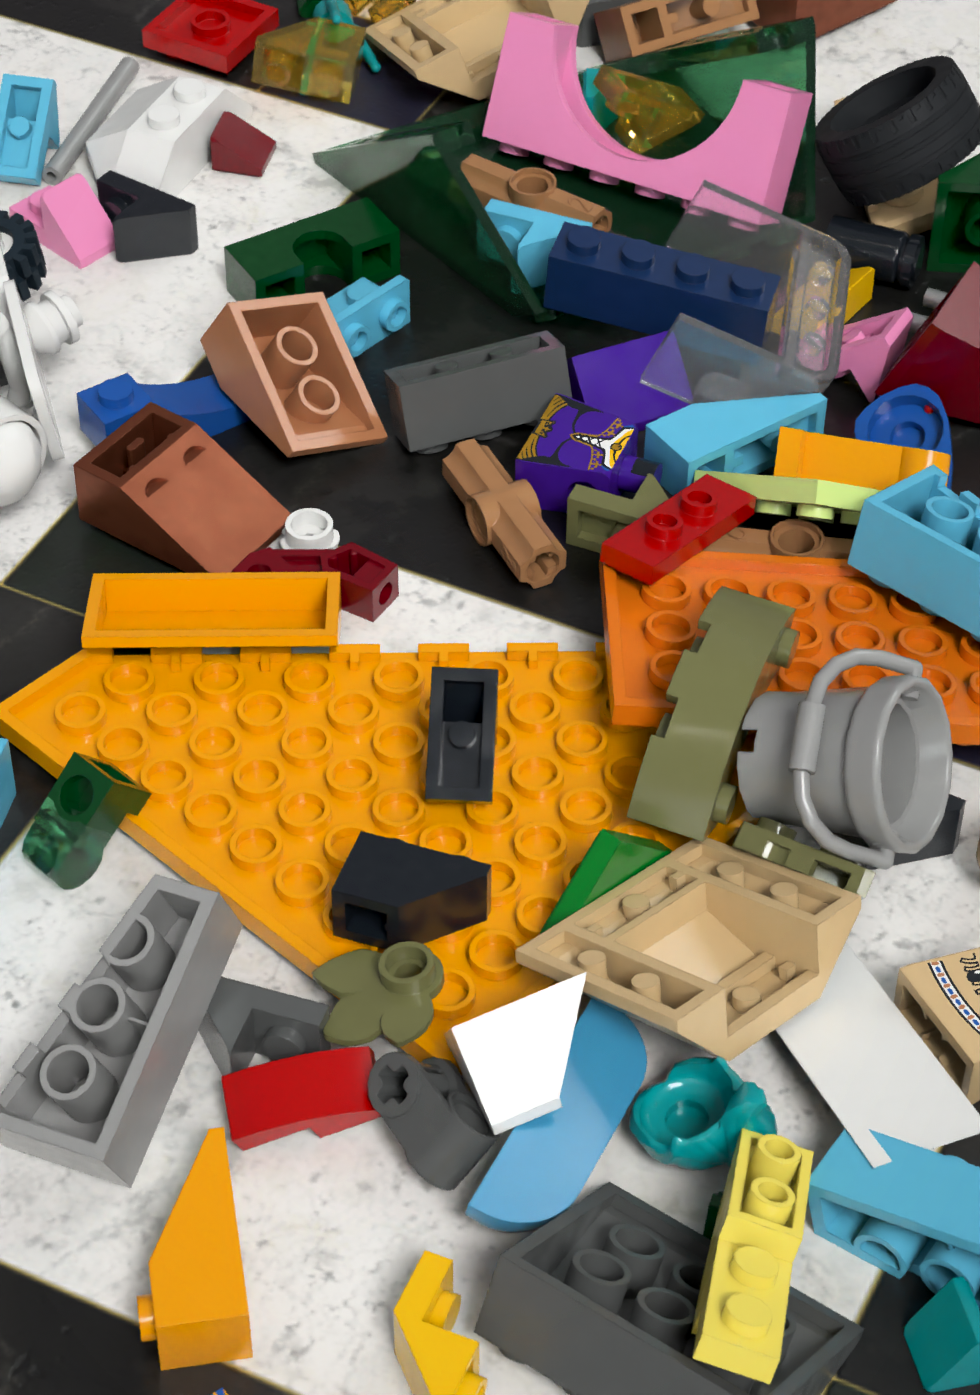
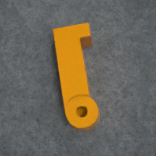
(850, 460)

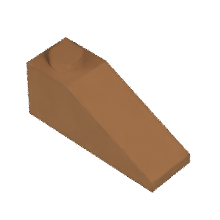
(656, 24)

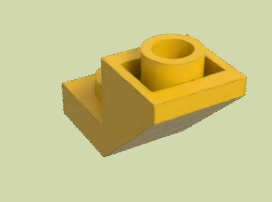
(425, 1347)

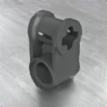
(431, 1116)

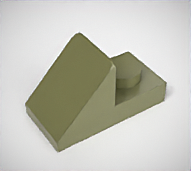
(599, 515)

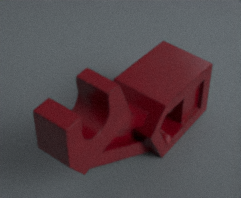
(367, 578)

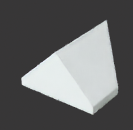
(519, 1054)

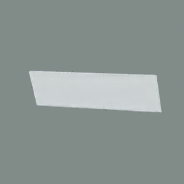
(875, 1066)

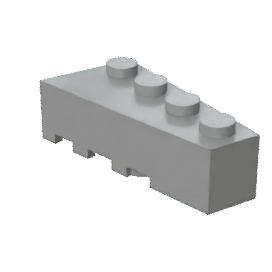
(122, 1036)

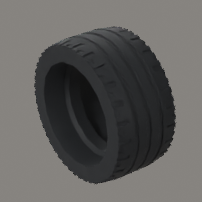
(899, 131)

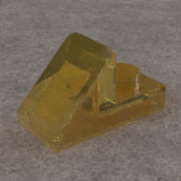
(646, 107)

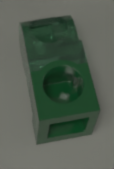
(80, 819)

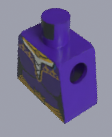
(583, 448)

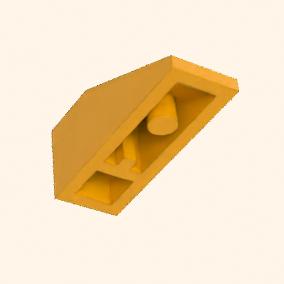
(197, 1271)

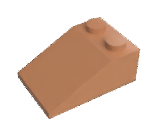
(292, 374)

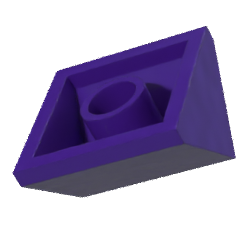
(612, 383)

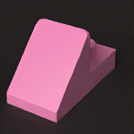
(69, 221)
(873, 347)

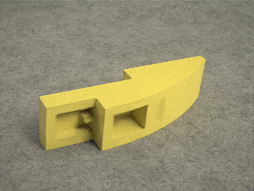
(752, 1256)

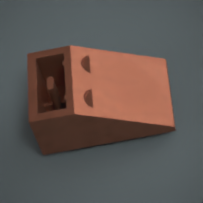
(176, 494)

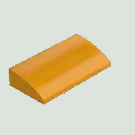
(213, 610)

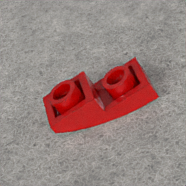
(299, 1093)

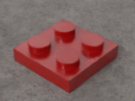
(210, 31)

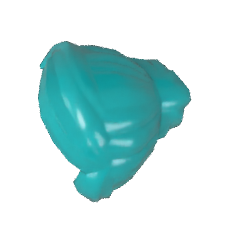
(699, 1114)

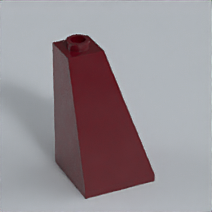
(946, 351)

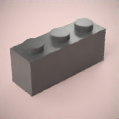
(476, 391)

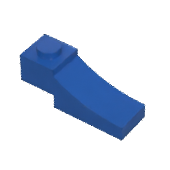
(117, 399)

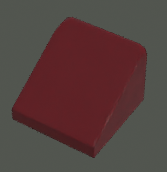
(240, 147)

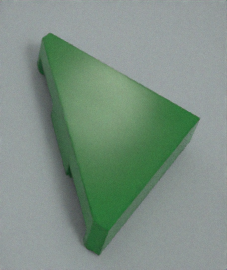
(606, 865)

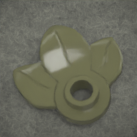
(381, 993)

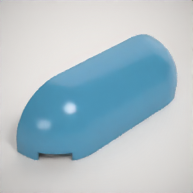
(554, 1154)

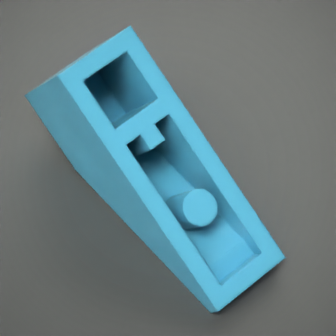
(727, 435)

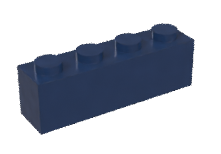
(650, 284)

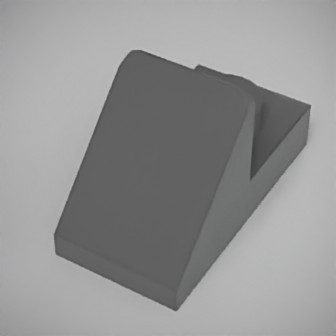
(260, 1021)

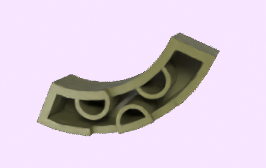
(696, 748)

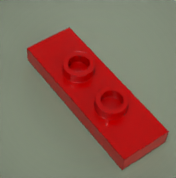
(677, 529)

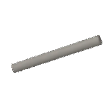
(90, 121)

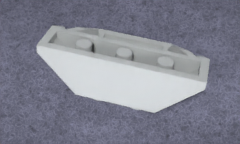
(163, 133)

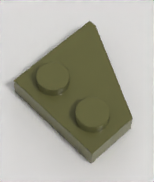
(777, 844)

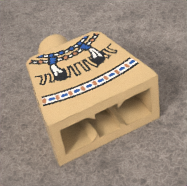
(944, 1009)

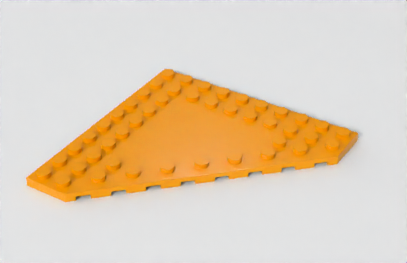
(284, 757)

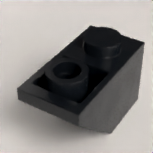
(407, 893)

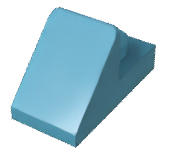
(27, 127)
(528, 235)

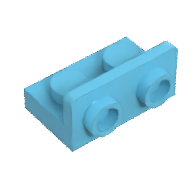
(370, 311)

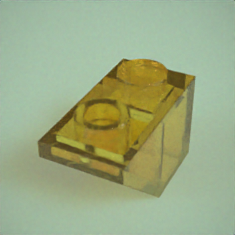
(311, 58)

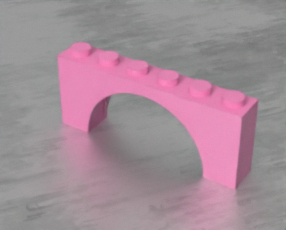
(543, 110)

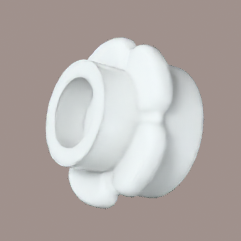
(309, 530)

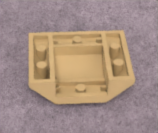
(459, 40)
(704, 945)

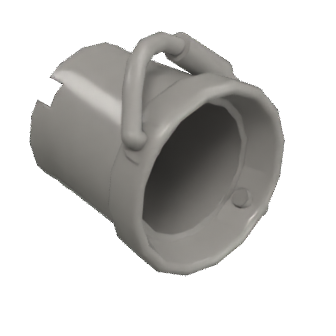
(853, 759)

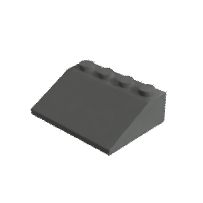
(612, 1302)

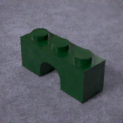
(340, 242)

